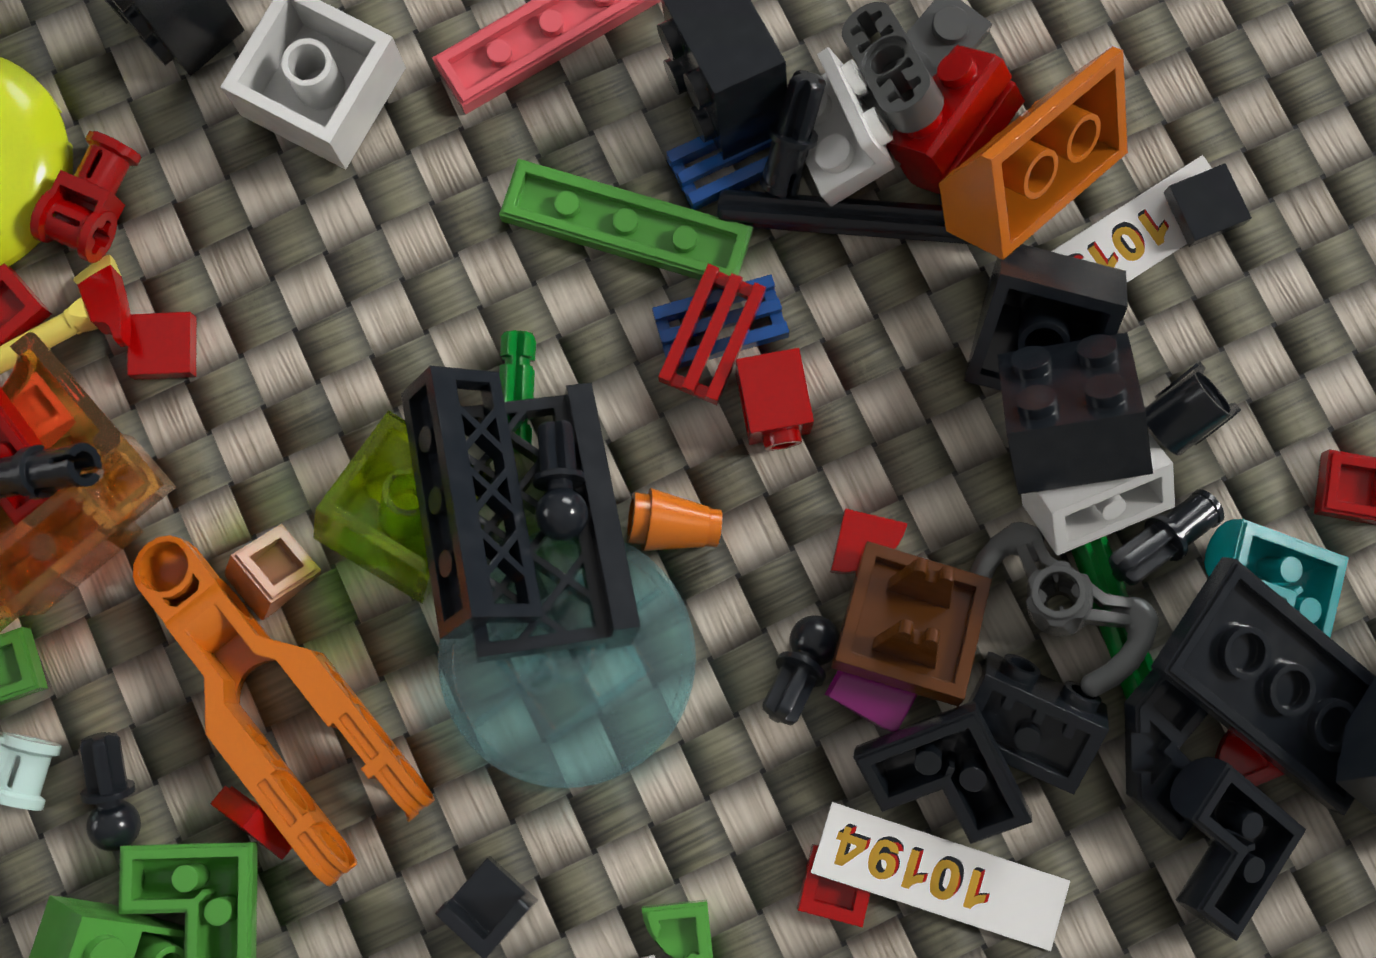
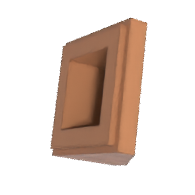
(270, 571)

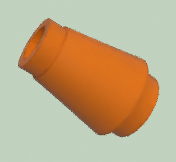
(671, 522)

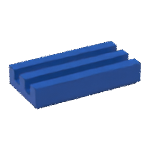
(709, 193)
(676, 310)

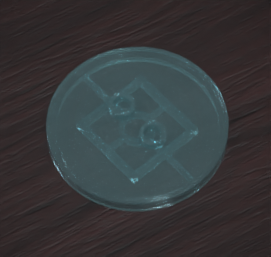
(577, 710)

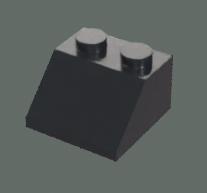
(1043, 302)

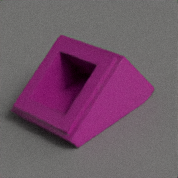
(871, 700)

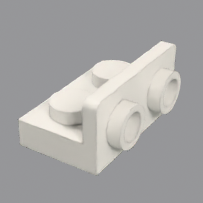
(849, 135)

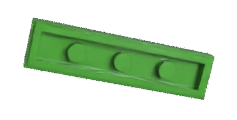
(622, 222)

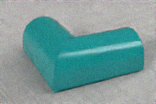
(1295, 569)

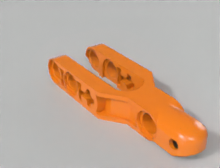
(226, 648)

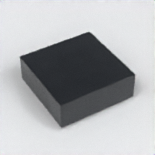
(1207, 205)

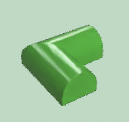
(206, 882)

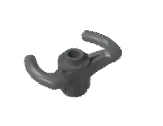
(1059, 578)

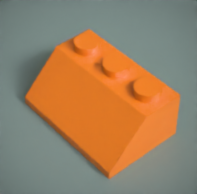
(1040, 159)

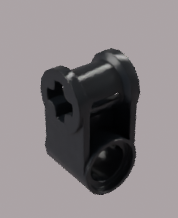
(1188, 411)

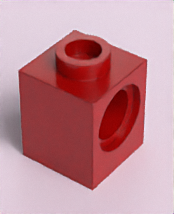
(774, 399)

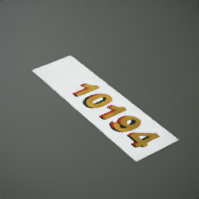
(1137, 232)
(940, 876)

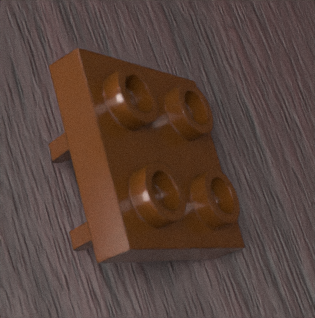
(912, 624)

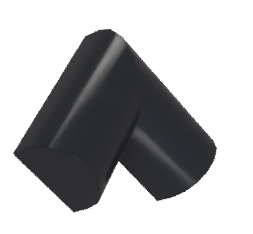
(950, 755)
(1247, 847)

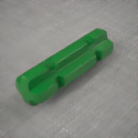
(517, 374)

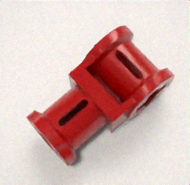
(86, 199)

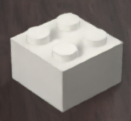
(315, 77)

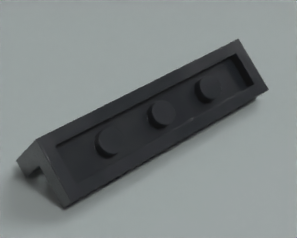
(449, 507)

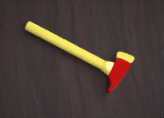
(101, 307)

